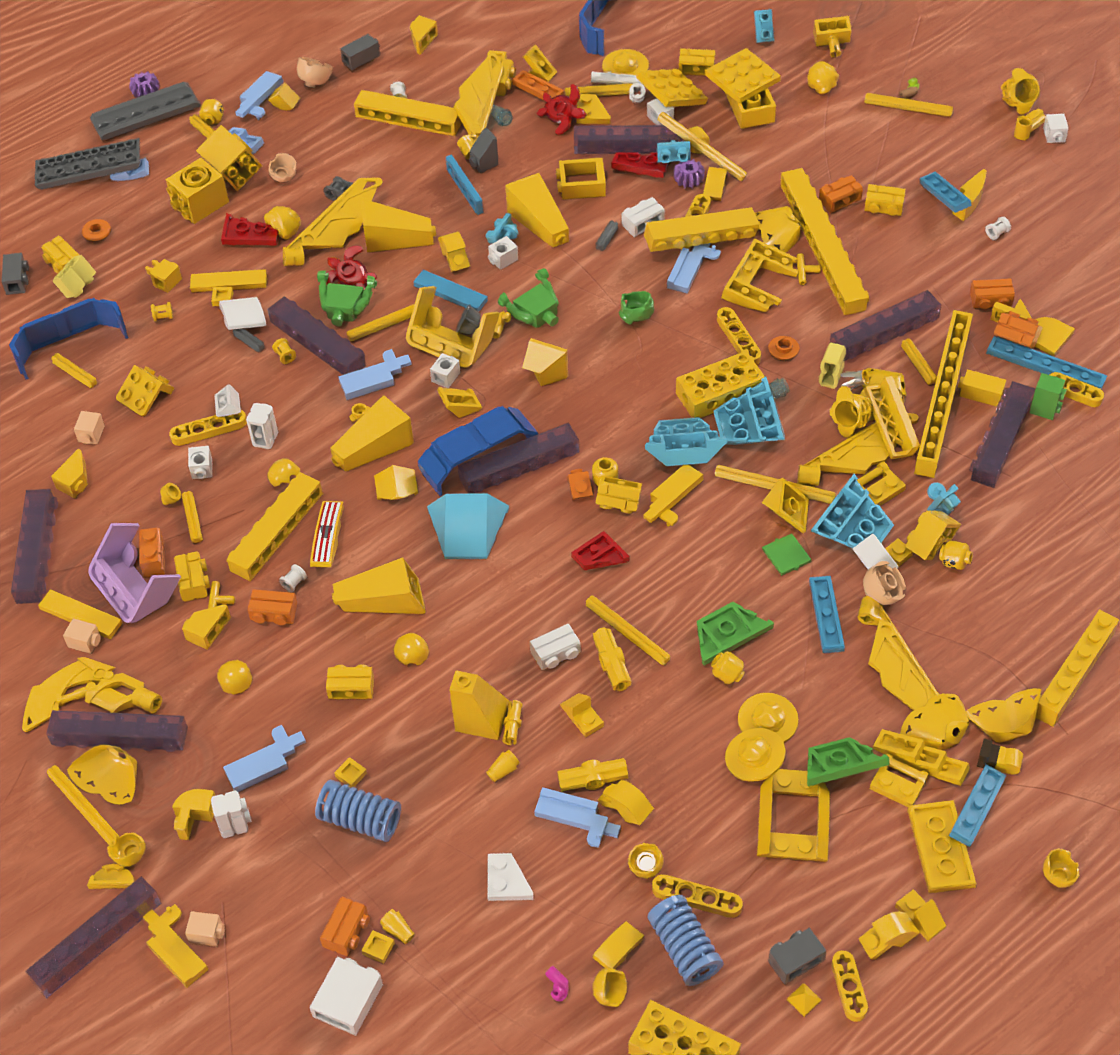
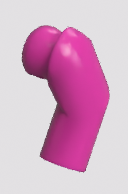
(560, 986)

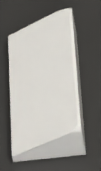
(227, 402)
(872, 552)

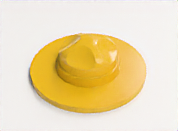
(625, 62)
(769, 712)
(755, 754)

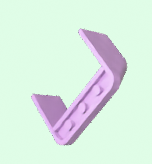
(121, 582)

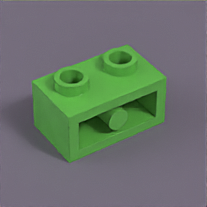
(1048, 396)

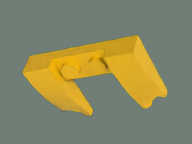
(758, 255)

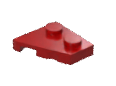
(599, 553)

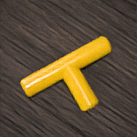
(803, 269)
(214, 599)

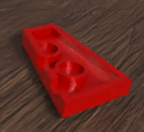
(243, 232)

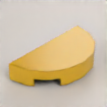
(111, 877)

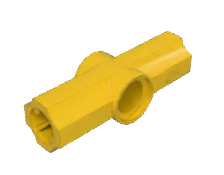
(612, 659)
(592, 774)

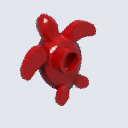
(562, 109)
(349, 271)

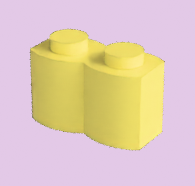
(74, 276)
(832, 365)

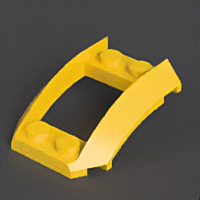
(793, 845)

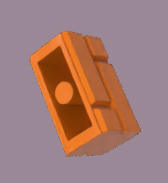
(840, 193)
(988, 292)
(1018, 330)
(151, 552)
(272, 607)
(344, 926)

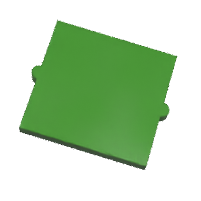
(786, 554)

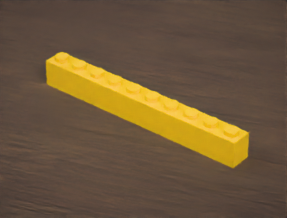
(824, 242)
(943, 394)

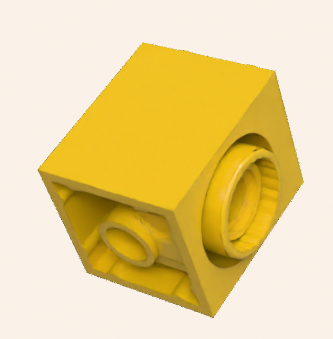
(229, 157)
(197, 190)

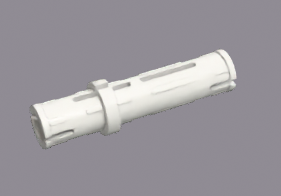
(612, 78)

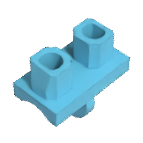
(764, 26)
(673, 151)
(503, 228)
(943, 500)

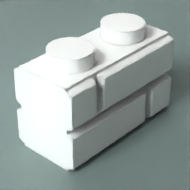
(635, 218)
(262, 425)
(555, 647)
(231, 813)

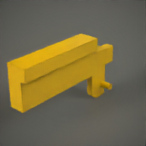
(671, 492)
(171, 948)

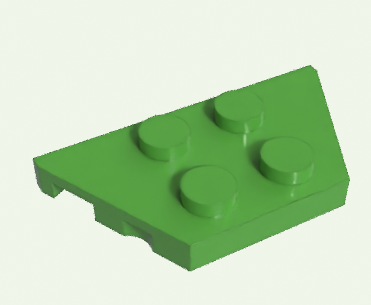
(728, 630)
(840, 760)

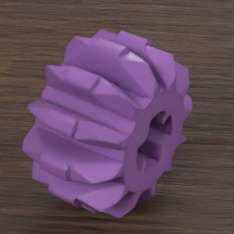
(143, 84)
(689, 173)

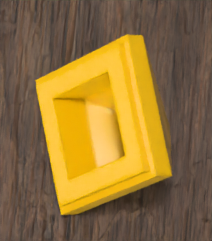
(803, 999)

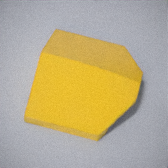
(460, 401)
(395, 483)

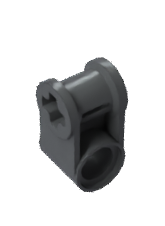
(336, 188)

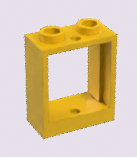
(581, 189)

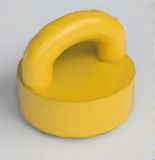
(170, 494)

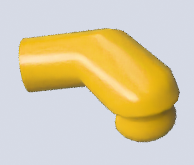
(504, 317)

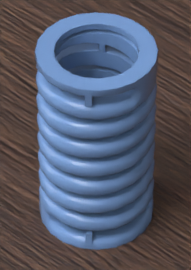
(358, 810)
(684, 940)

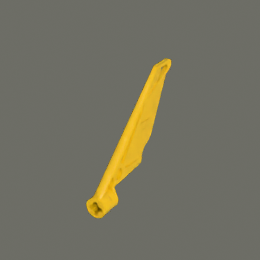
(477, 99)
(334, 224)
(850, 456)
(894, 660)

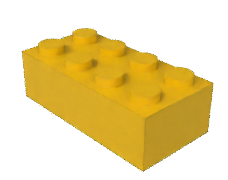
(754, 111)

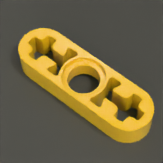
(1083, 387)
(846, 996)

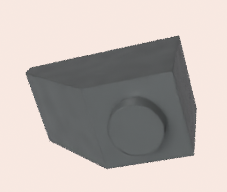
(484, 152)

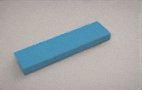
(464, 184)
(945, 192)
(451, 291)
(826, 614)
(977, 805)

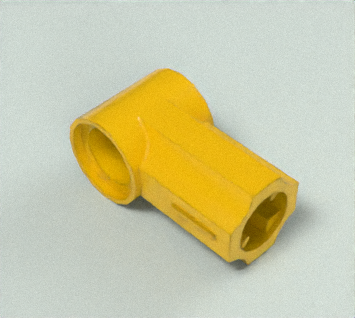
(1028, 123)

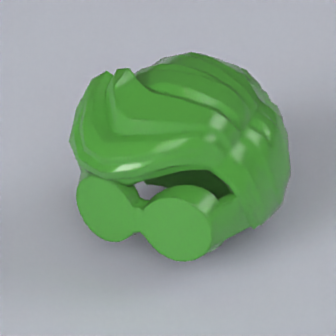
(638, 306)

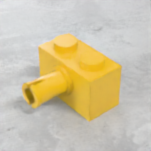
(832, 33)

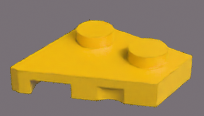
(595, 110)

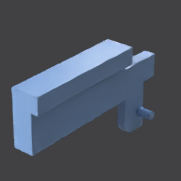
(257, 94)
(688, 266)
(373, 377)
(264, 762)
(576, 813)

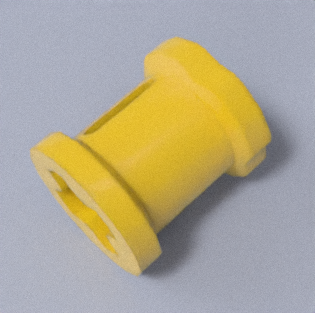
(168, 314)
(284, 351)

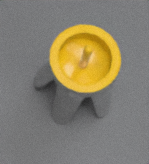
(861, 378)

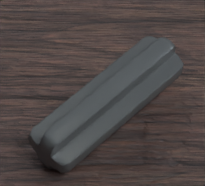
(606, 235)
(249, 339)

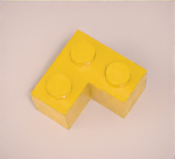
(931, 532)

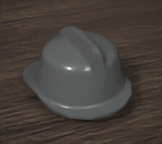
(468, 321)

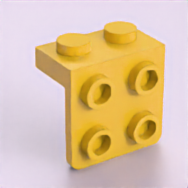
(142, 389)

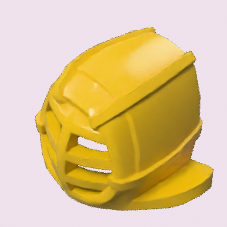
(1020, 90)
(850, 411)

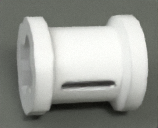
(637, 87)
(398, 89)
(994, 230)
(292, 578)

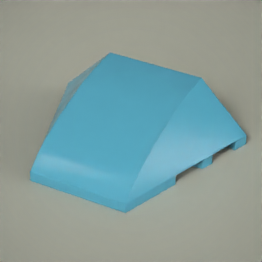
(750, 417)
(684, 442)
(853, 517)
(467, 524)

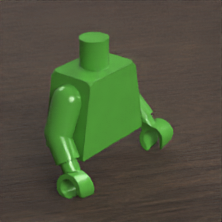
(343, 301)
(536, 305)

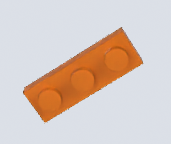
(535, 85)

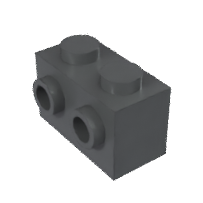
(796, 955)

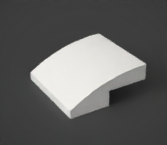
(242, 313)

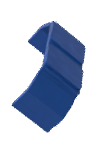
(592, 37)
(63, 325)
(470, 441)

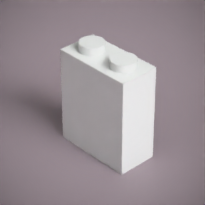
(346, 995)

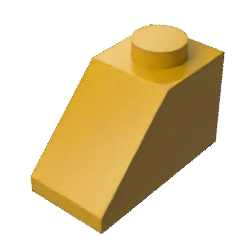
(423, 33)
(72, 475)
(206, 625)

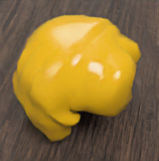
(822, 77)
(283, 220)

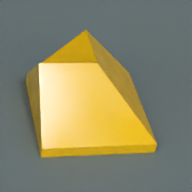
(546, 362)
(788, 504)

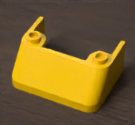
(428, 334)

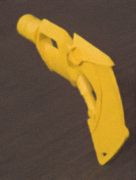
(51, 692)

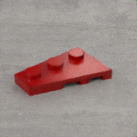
(640, 164)

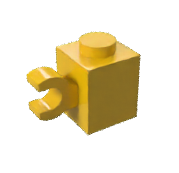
(164, 274)

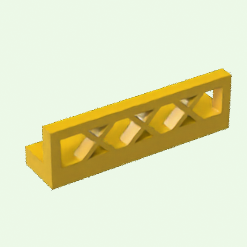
(897, 418)

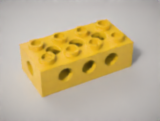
(717, 383)
(679, 1033)

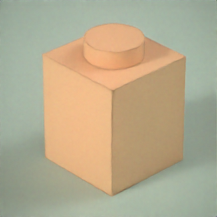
(89, 427)
(82, 636)
(204, 929)

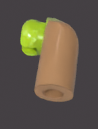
(912, 89)

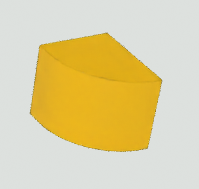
(284, 97)

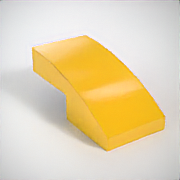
(715, 183)
(618, 945)

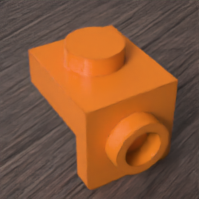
(579, 484)

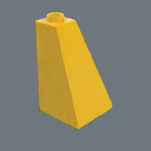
(535, 209)
(393, 228)
(374, 435)
(381, 590)
(477, 706)

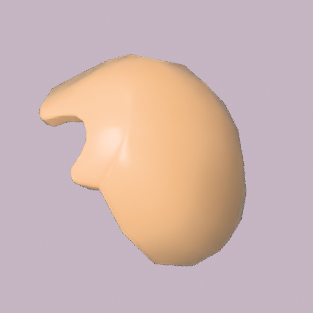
(282, 167)

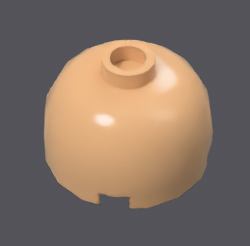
(313, 72)
(884, 583)

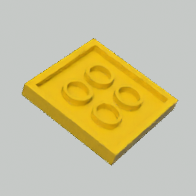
(742, 75)
(672, 87)

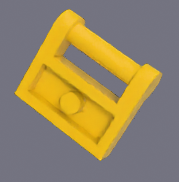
(886, 487)
(896, 787)

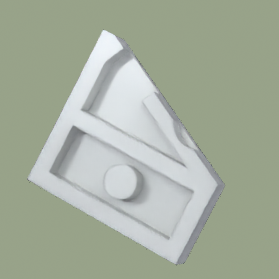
(506, 879)

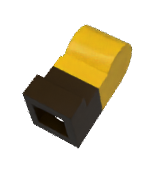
(1000, 758)

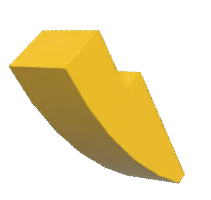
(973, 190)

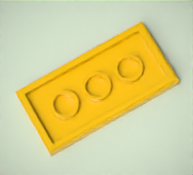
(941, 856)

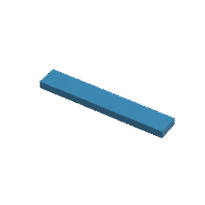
(1042, 362)

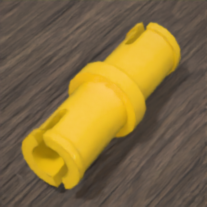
(512, 722)

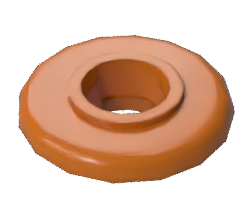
(93, 225)
(783, 353)

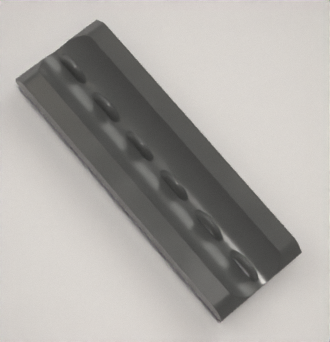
(144, 110)
(87, 164)

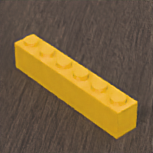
(407, 113)
(701, 229)
(274, 526)
(1076, 667)

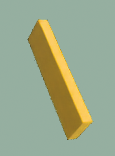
(235, 279)
(68, 608)

